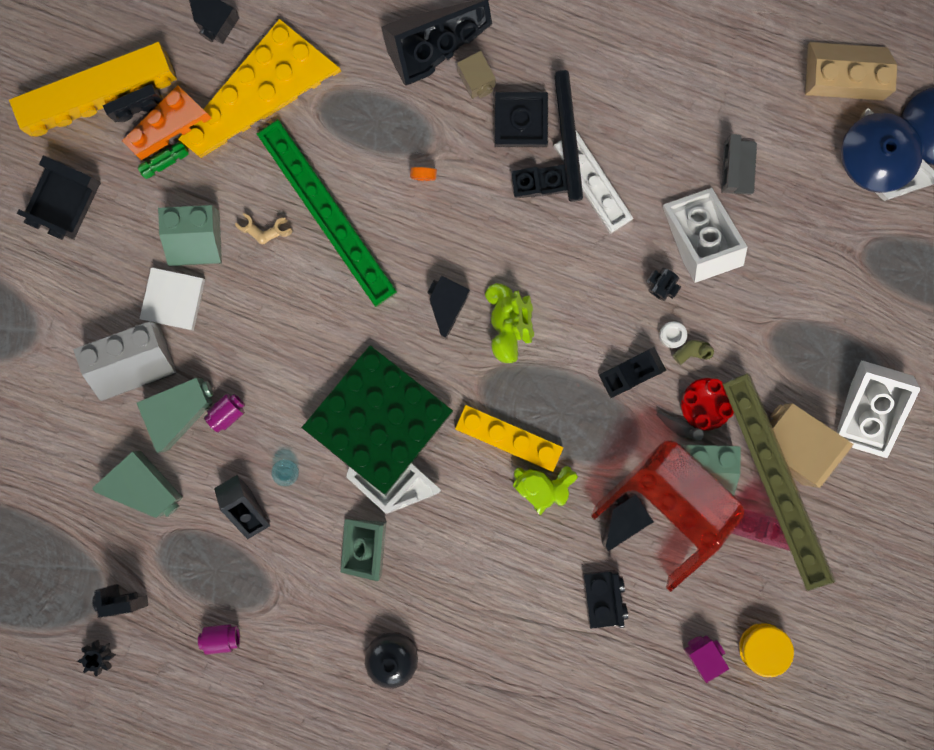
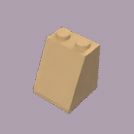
(807, 445)

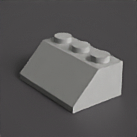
(125, 360)

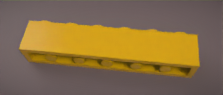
(91, 89)

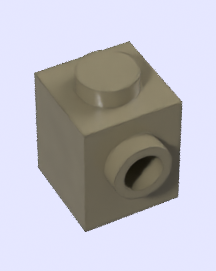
(476, 75)

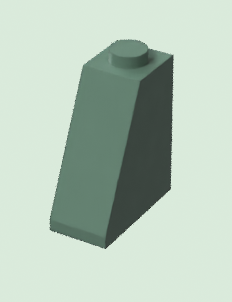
(175, 411)
(139, 486)

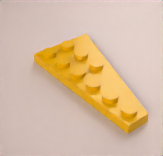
(263, 84)

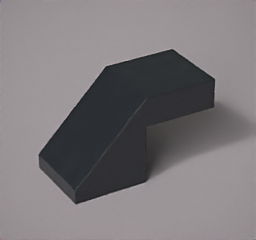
(632, 372)

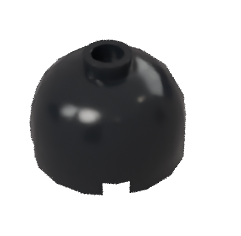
(391, 660)

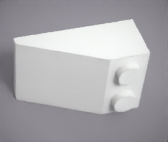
(705, 235)
(877, 407)

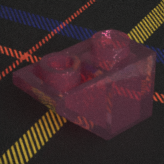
(761, 529)

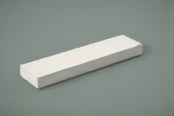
(598, 189)

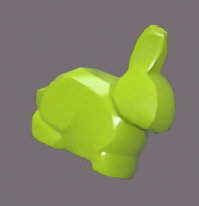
(542, 490)

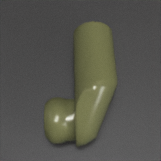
(693, 349)

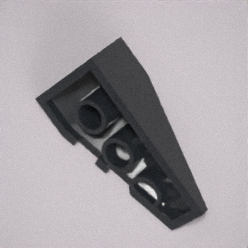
(429, 38)

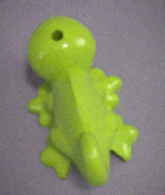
(510, 319)

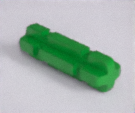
(163, 160)

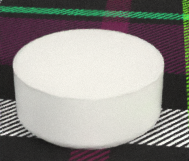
(673, 334)

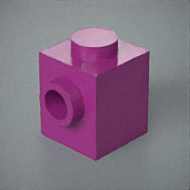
(706, 657)

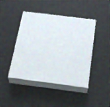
(172, 299)

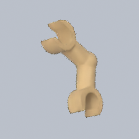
(264, 237)

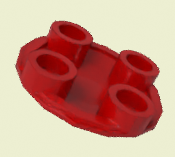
(706, 404)

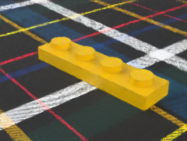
(509, 438)

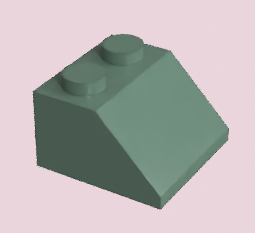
(190, 235)
(720, 461)

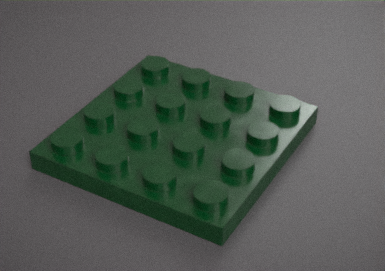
(377, 420)

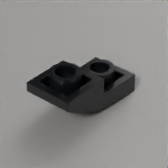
(539, 182)

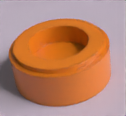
(423, 174)

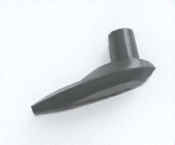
(680, 426)

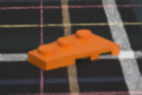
(170, 117)

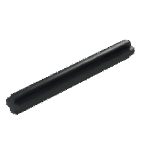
(568, 136)

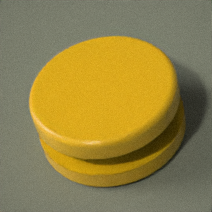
(766, 650)

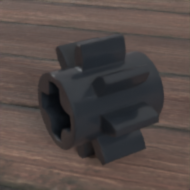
(663, 284)
(88, 659)

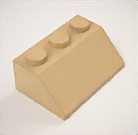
(850, 71)

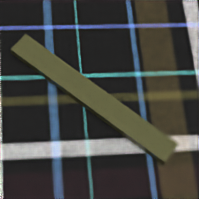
(779, 483)

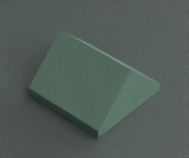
(363, 548)

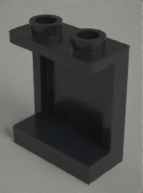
(60, 199)

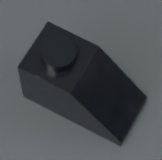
(213, 19)
(447, 302)
(241, 507)
(625, 520)

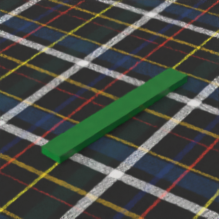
(326, 213)

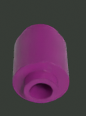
(224, 412)
(219, 639)

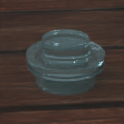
(285, 472)

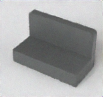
(739, 166)

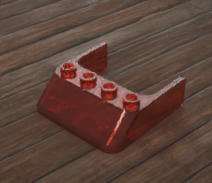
(687, 498)

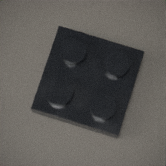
(521, 119)

